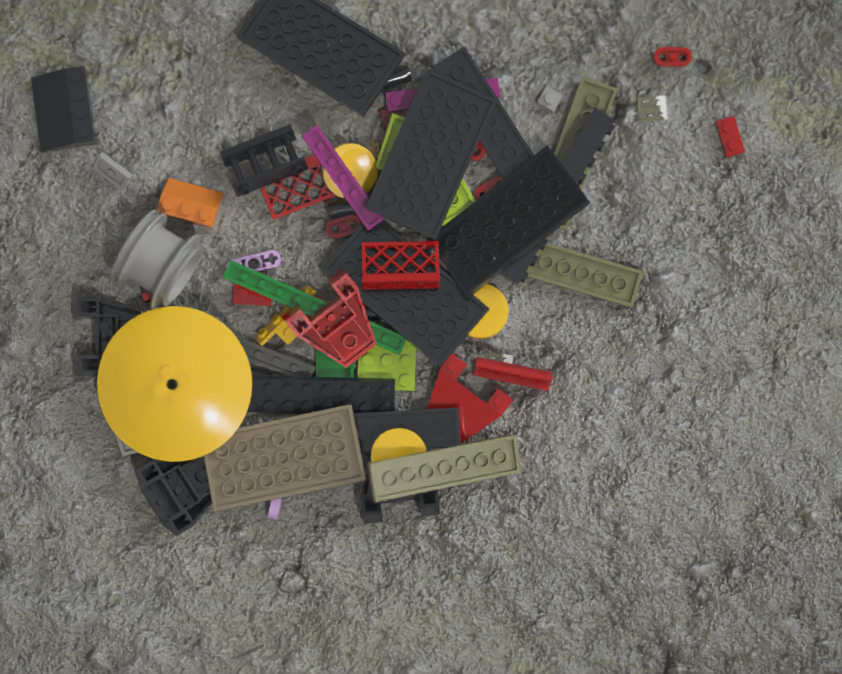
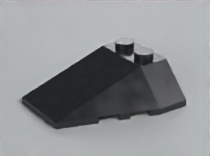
(176, 491)

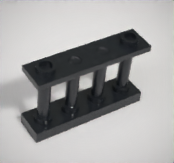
(257, 146)

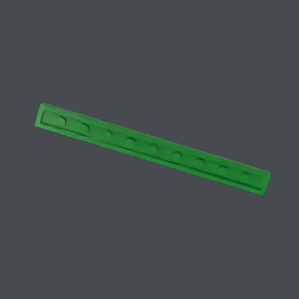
(307, 303)

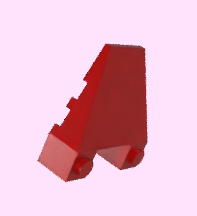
(339, 327)
(473, 412)

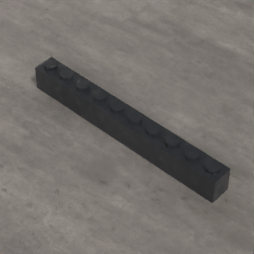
(575, 163)

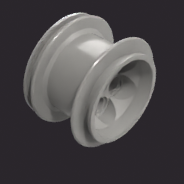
(157, 260)

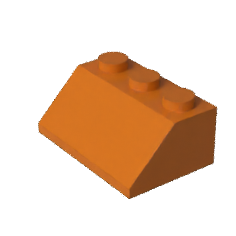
(190, 203)

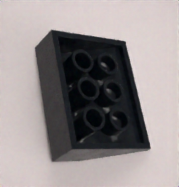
(64, 109)

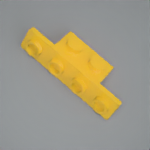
(279, 326)

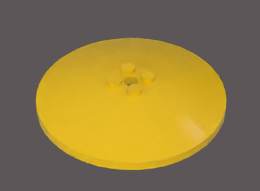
(210, 376)

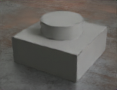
(549, 99)

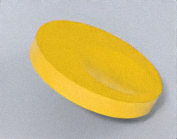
(360, 164)
(496, 317)
(396, 443)

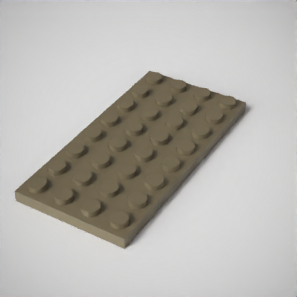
(286, 459)

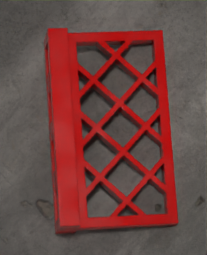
(311, 162)
(400, 280)
(512, 374)

